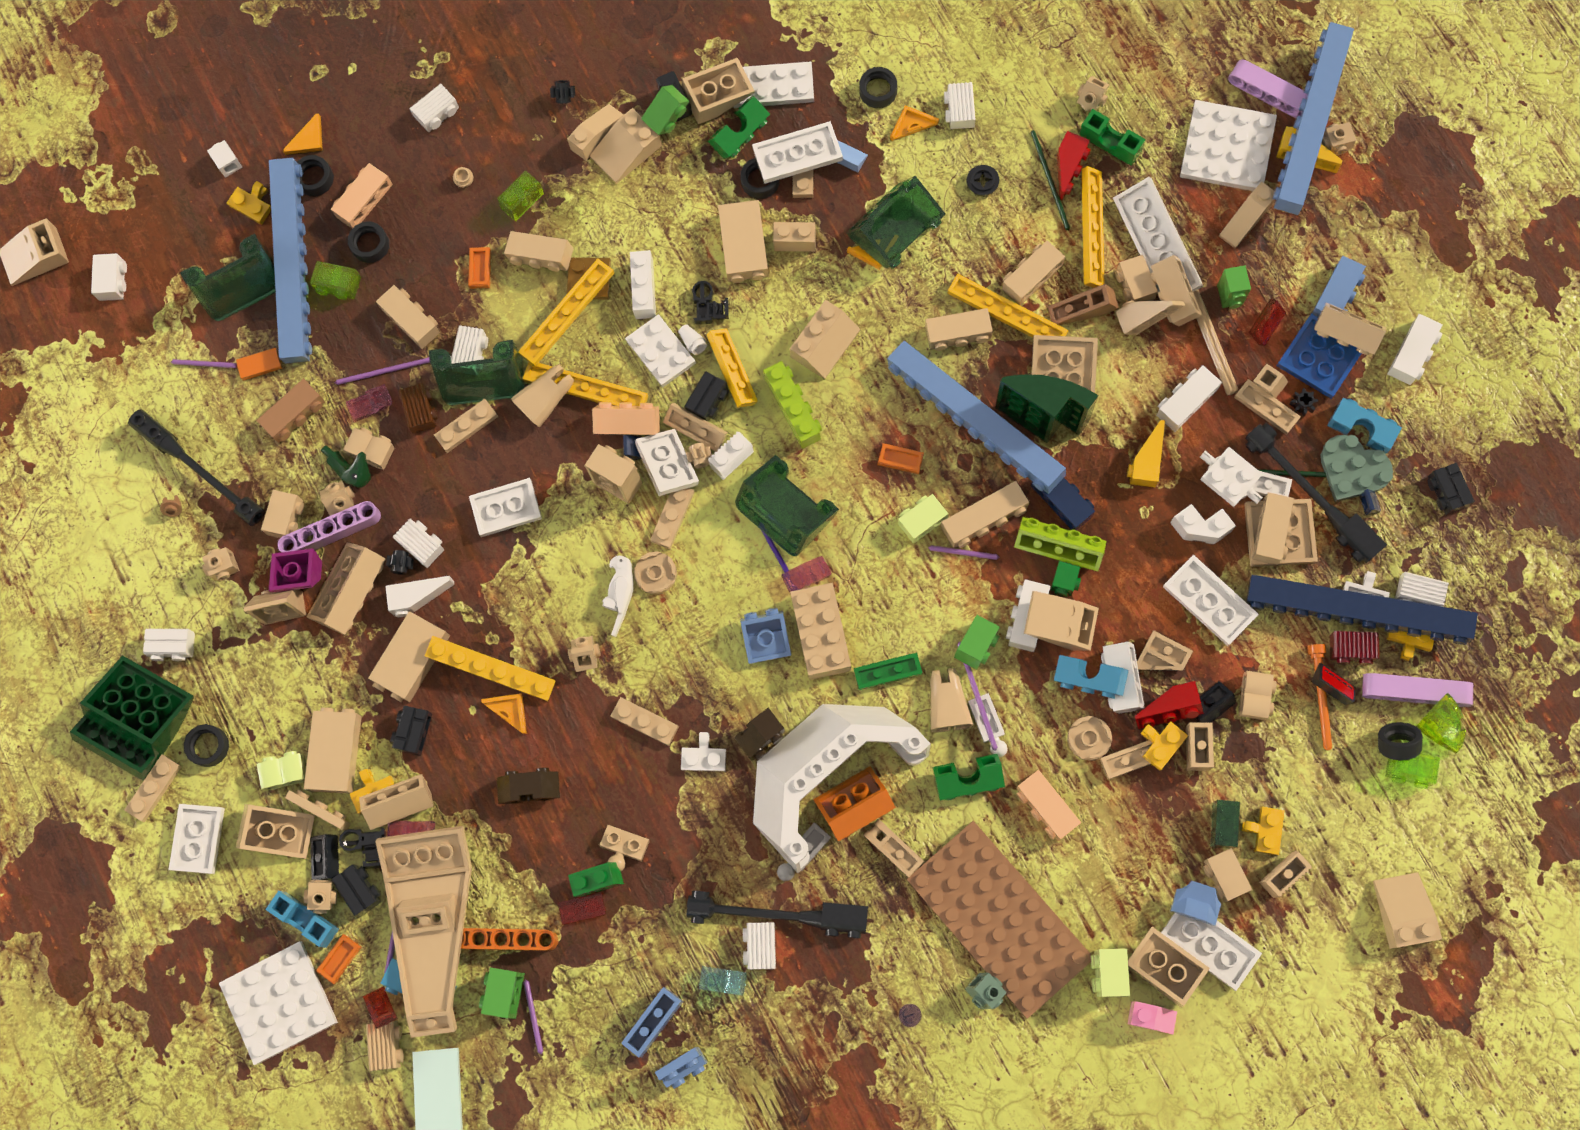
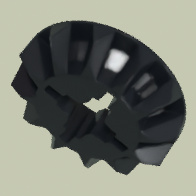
(989, 174)

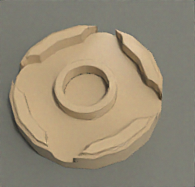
(655, 573)
(1089, 738)

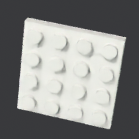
(1228, 145)
(278, 1003)

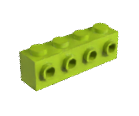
(792, 405)
(1060, 543)

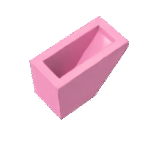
(1152, 1017)

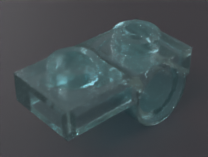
(723, 980)

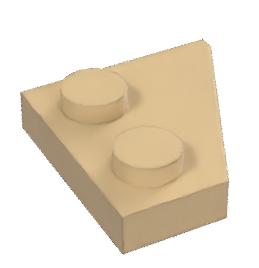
(1163, 654)

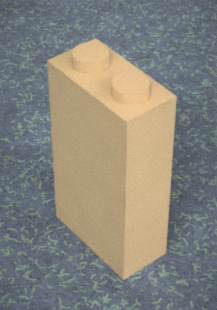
(743, 241)
(404, 660)
(332, 751)

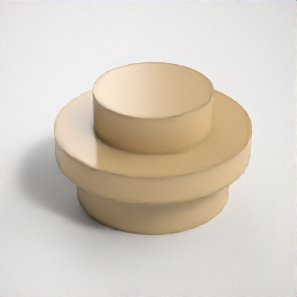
(463, 177)

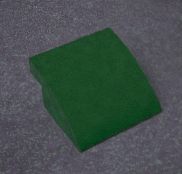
(1045, 403)
(131, 717)

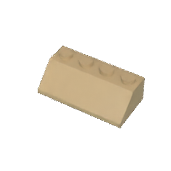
(346, 588)

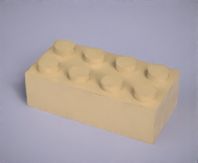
(821, 631)

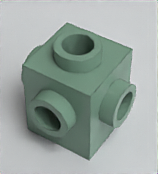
(986, 991)

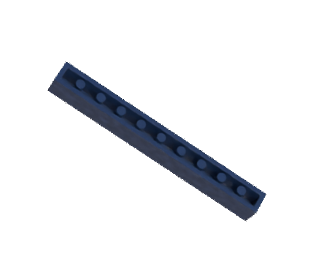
(1362, 608)

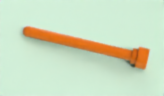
(1317, 654)

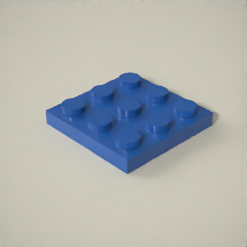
(1318, 360)

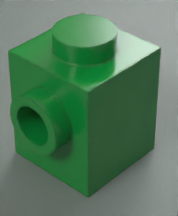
(1066, 579)

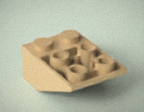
(33, 252)
(1061, 621)

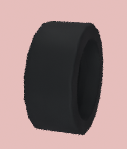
(878, 73)
(324, 184)
(758, 193)
(374, 255)
(1399, 731)
(194, 734)

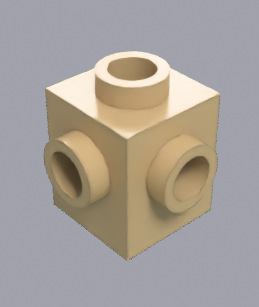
(1092, 94)
(1339, 138)
(337, 497)
(219, 564)
(584, 653)
(323, 888)

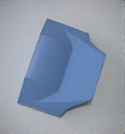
(1197, 902)

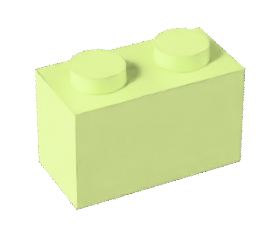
(922, 518)

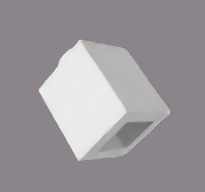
(224, 158)

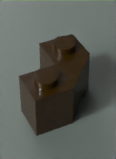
(759, 733)
(528, 786)

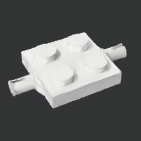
(1231, 477)

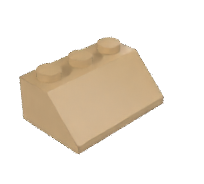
(824, 339)

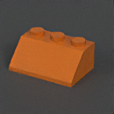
(854, 803)

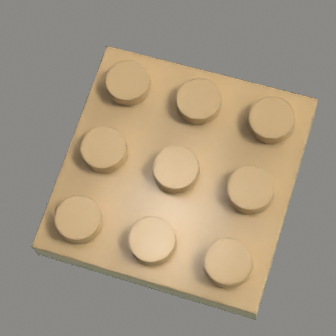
(1066, 359)
(1302, 539)

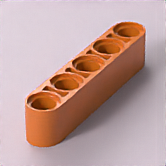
(513, 938)

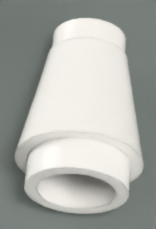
(694, 342)

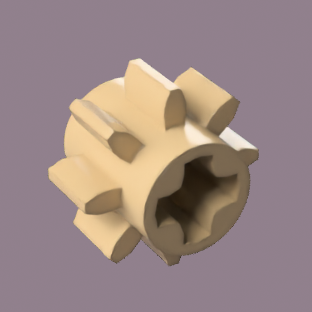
(699, 455)

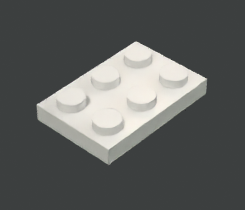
(660, 350)
(666, 462)
(505, 507)
(196, 839)

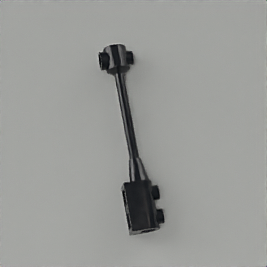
(167, 443)
(1350, 531)
(832, 918)

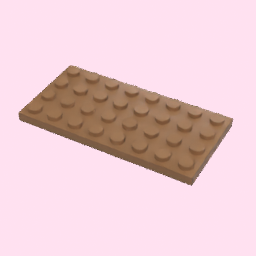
(1000, 919)

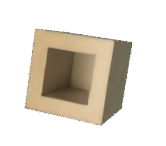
(1271, 380)

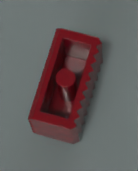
(1354, 647)

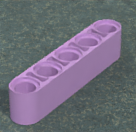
(1267, 87)
(339, 531)
(1415, 689)

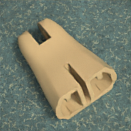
(543, 395)
(948, 703)

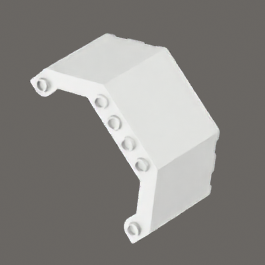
(812, 755)

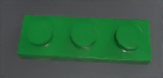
(888, 671)

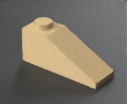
(592, 131)
(1248, 215)
(1138, 316)

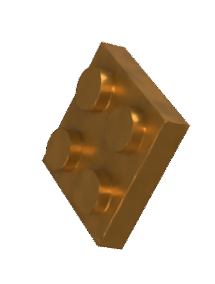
(578, 268)

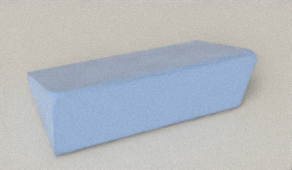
(851, 157)

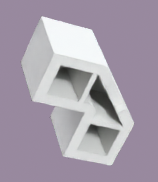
(1193, 527)

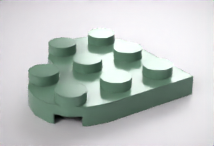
(1352, 468)

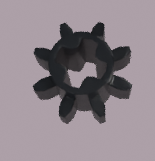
(562, 91)
(1307, 398)
(399, 562)

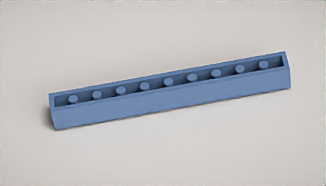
(1313, 119)
(289, 260)
(976, 417)

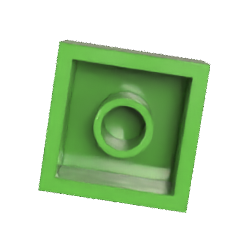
(501, 993)

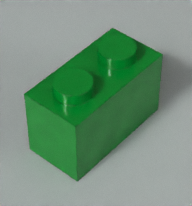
(595, 879)

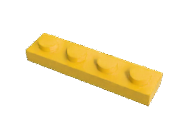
(732, 368)

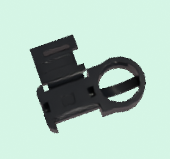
(711, 307)
(367, 841)

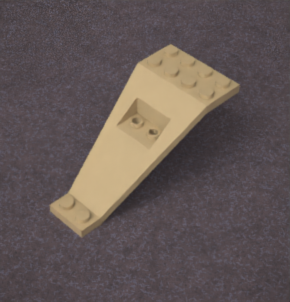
(422, 878)

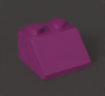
(294, 570)

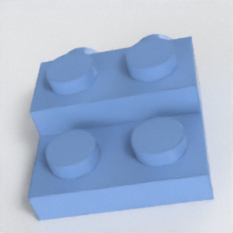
(765, 635)
(675, 1071)

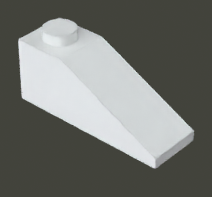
(415, 594)

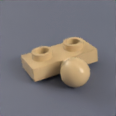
(623, 844)

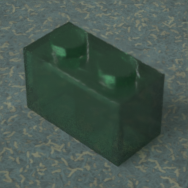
(1225, 824)

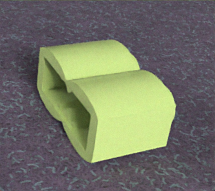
(282, 771)

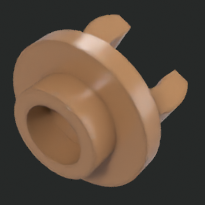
(171, 507)

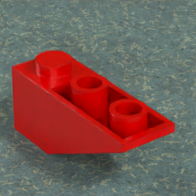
(1069, 157)
(1175, 704)

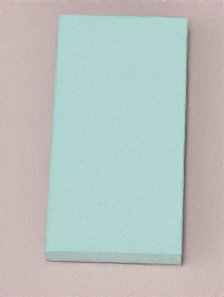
(437, 1090)

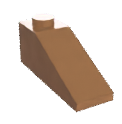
(1084, 305)

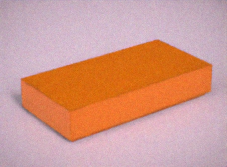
(479, 267)
(259, 364)
(900, 458)
(338, 959)

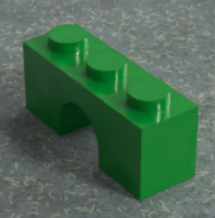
(752, 116)
(1100, 133)
(986, 777)

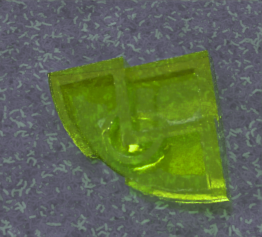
(1444, 725)

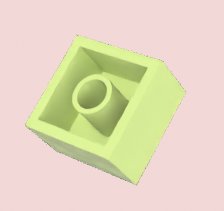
(1110, 973)

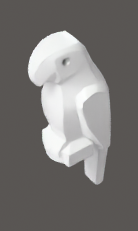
(619, 590)

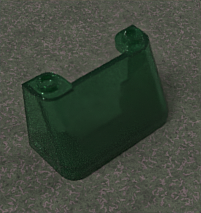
(896, 222)
(235, 284)
(479, 379)
(782, 507)

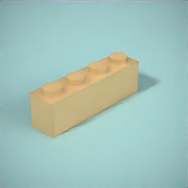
(985, 514)

